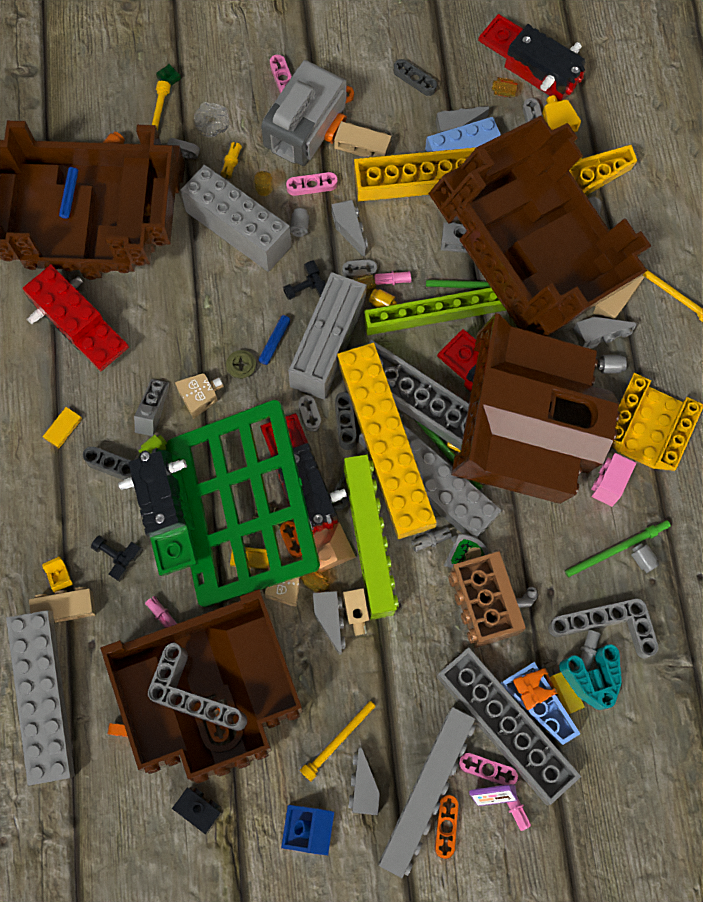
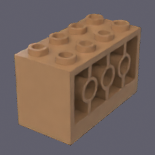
(495, 590)

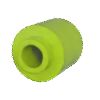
(152, 443)

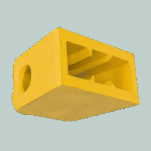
(559, 113)

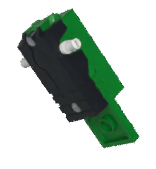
(163, 508)

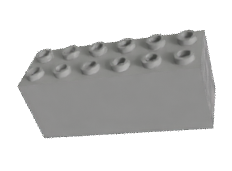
(236, 218)
(327, 335)

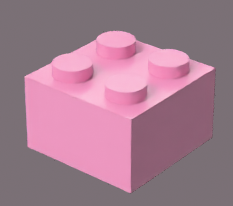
(612, 479)

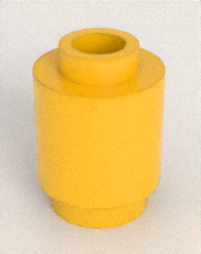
(382, 299)

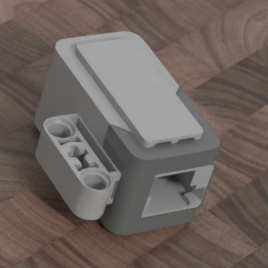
(303, 113)

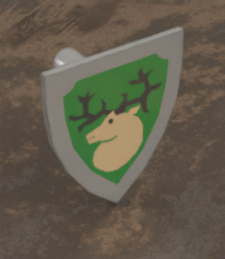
(465, 548)

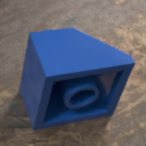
(307, 830)

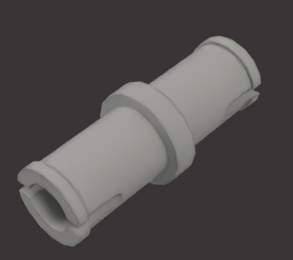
(431, 539)
(589, 648)

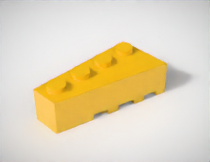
(603, 168)

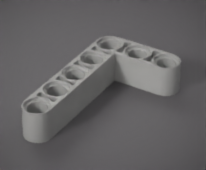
(608, 619)
(189, 700)

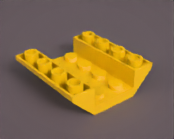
(654, 425)

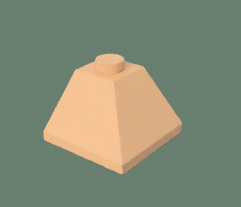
(332, 547)

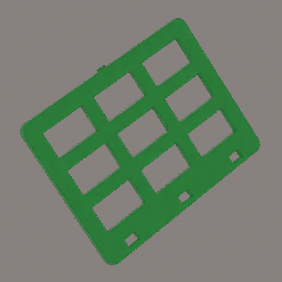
(180, 446)

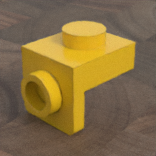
(57, 574)

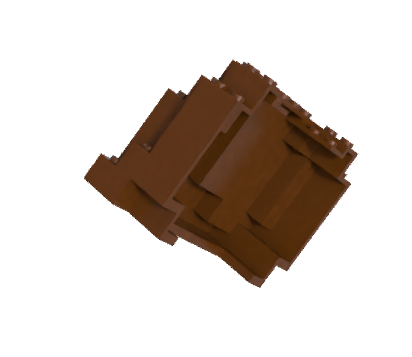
(109, 203)
(536, 227)

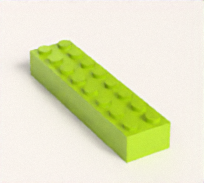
(369, 538)

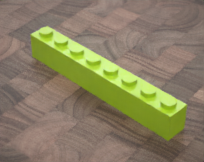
(431, 311)

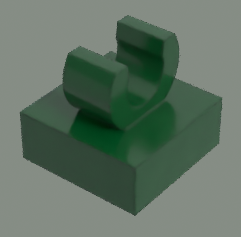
(168, 74)

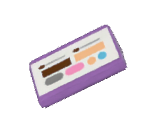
(494, 795)

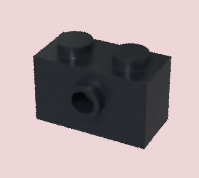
(197, 810)

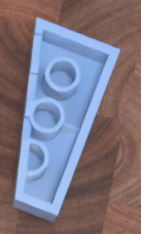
(464, 137)
(549, 713)

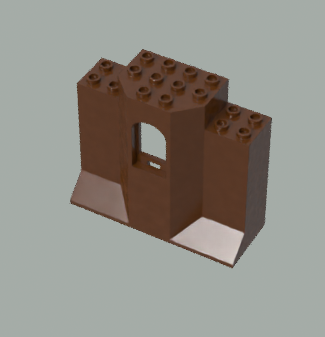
(511, 409)
(229, 656)

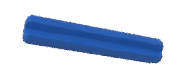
(68, 192)
(274, 339)

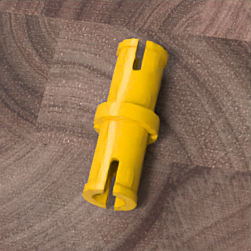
(231, 160)

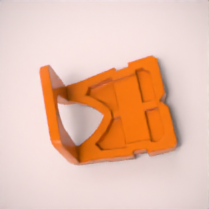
(530, 689)

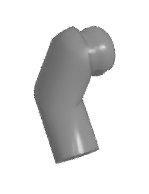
(528, 598)

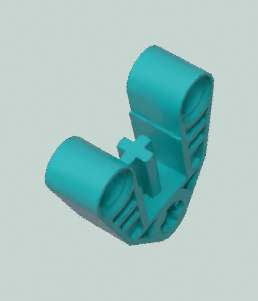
(598, 683)

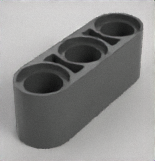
(345, 429)
(103, 458)

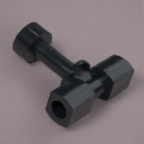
(312, 280)
(120, 559)

